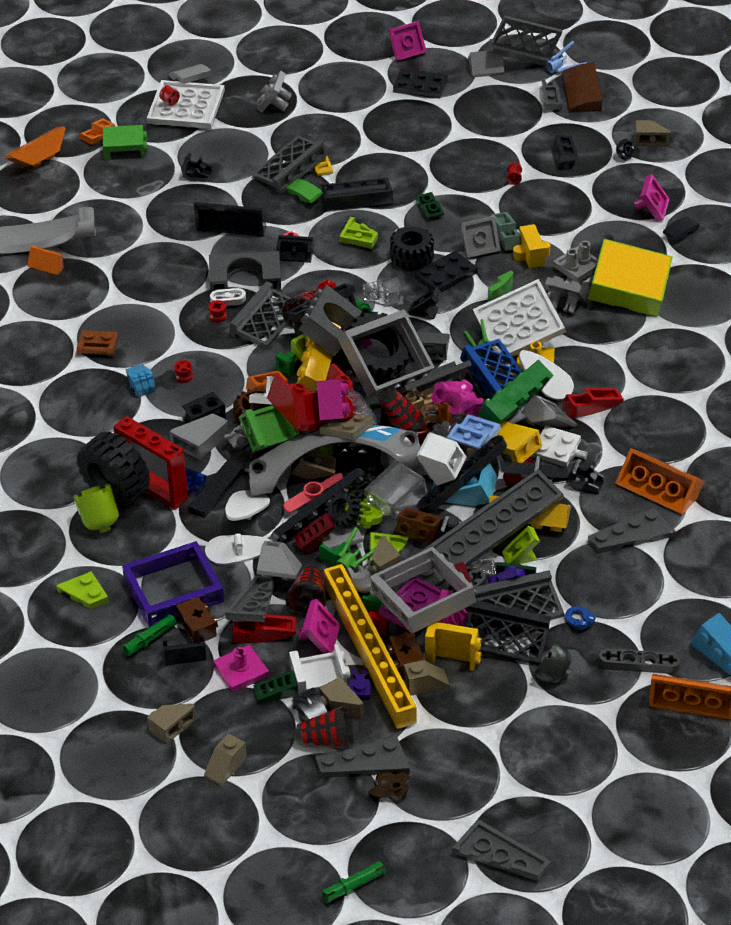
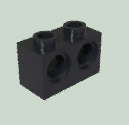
(203, 407)

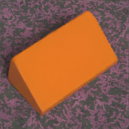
(45, 260)

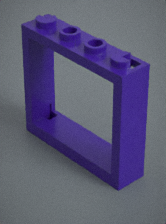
(164, 560)

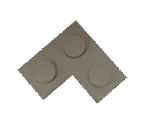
(349, 429)

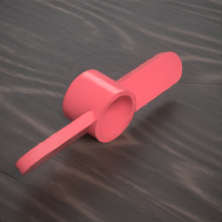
(310, 493)

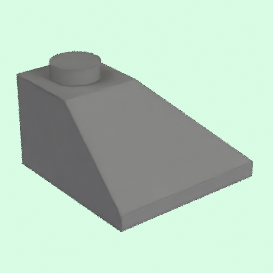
(547, 413)

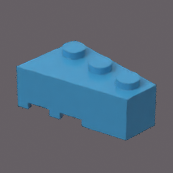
(715, 641)

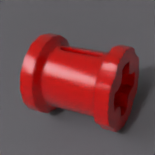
(517, 177)

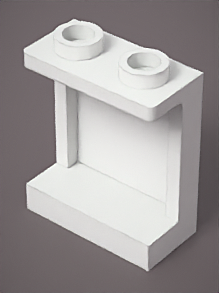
(318, 669)

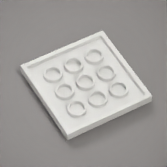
(195, 107)
(520, 318)

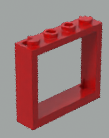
(173, 492)

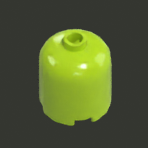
(97, 508)

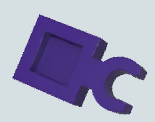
(509, 573)
(361, 684)

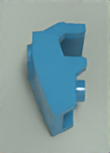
(141, 380)

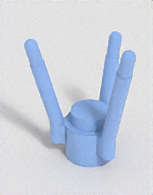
(556, 63)

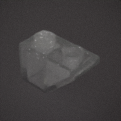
(384, 292)

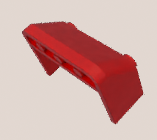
(300, 404)

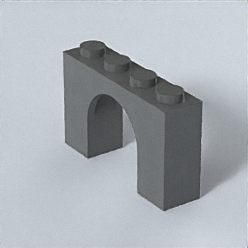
(225, 265)
(317, 325)

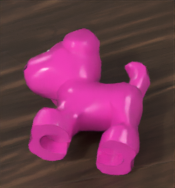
(457, 394)

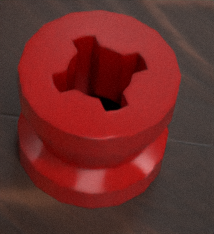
(169, 95)
(217, 311)
(183, 371)

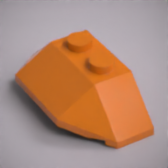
(38, 149)

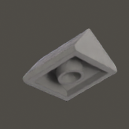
(485, 64)

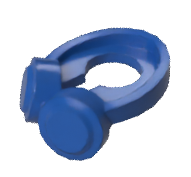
(580, 625)

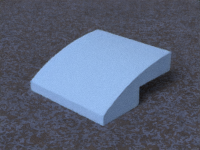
(474, 431)

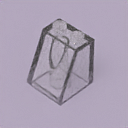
(395, 490)

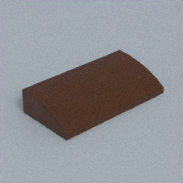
(582, 88)

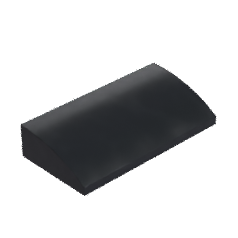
(357, 193)
(230, 219)

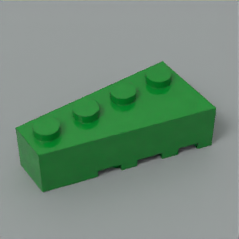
(516, 393)

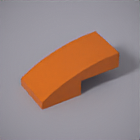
(95, 134)
(444, 412)

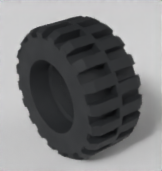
(380, 368)
(114, 462)

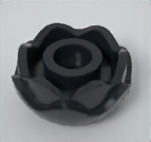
(625, 149)

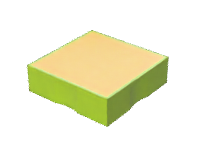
(630, 277)

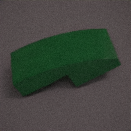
(429, 206)

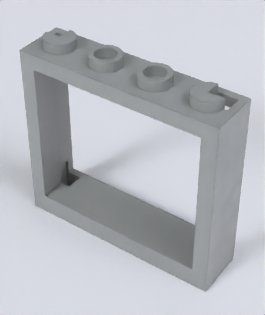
(410, 338)
(411, 567)

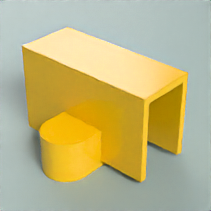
(532, 247)

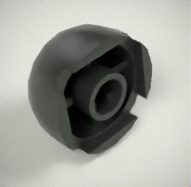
(554, 665)

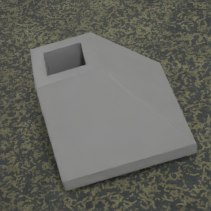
(278, 561)

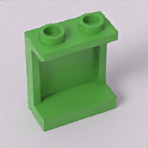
(124, 139)
(266, 428)

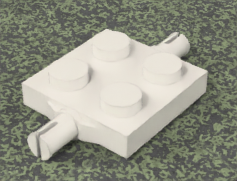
(559, 446)

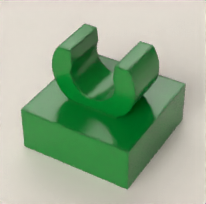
(285, 363)

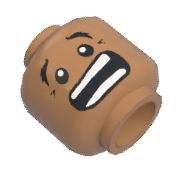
(431, 416)

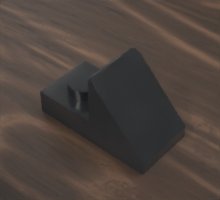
(425, 305)

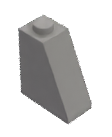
(200, 435)

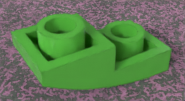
(306, 191)
(503, 286)

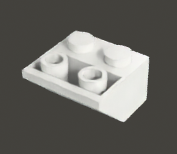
(441, 458)

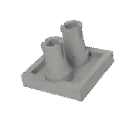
(273, 93)
(577, 262)
(571, 291)

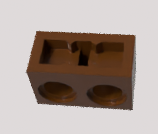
(418, 525)

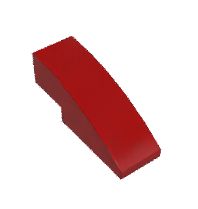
(591, 401)
(272, 629)

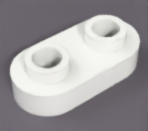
(231, 296)

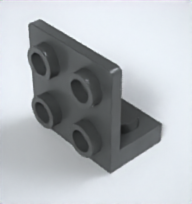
(435, 344)

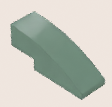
(507, 231)

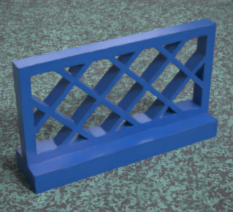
(480, 372)

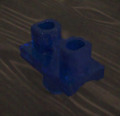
(195, 480)

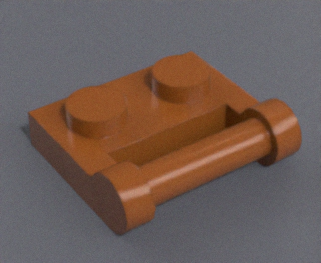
(97, 343)

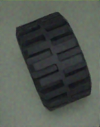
(411, 247)

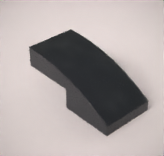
(679, 228)

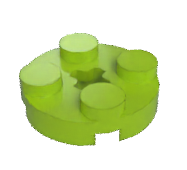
(370, 516)

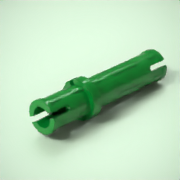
(142, 639)
(345, 886)

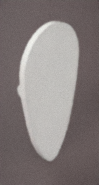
(558, 385)
(244, 505)
(234, 549)

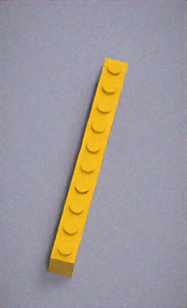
(370, 647)

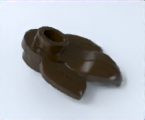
(391, 786)

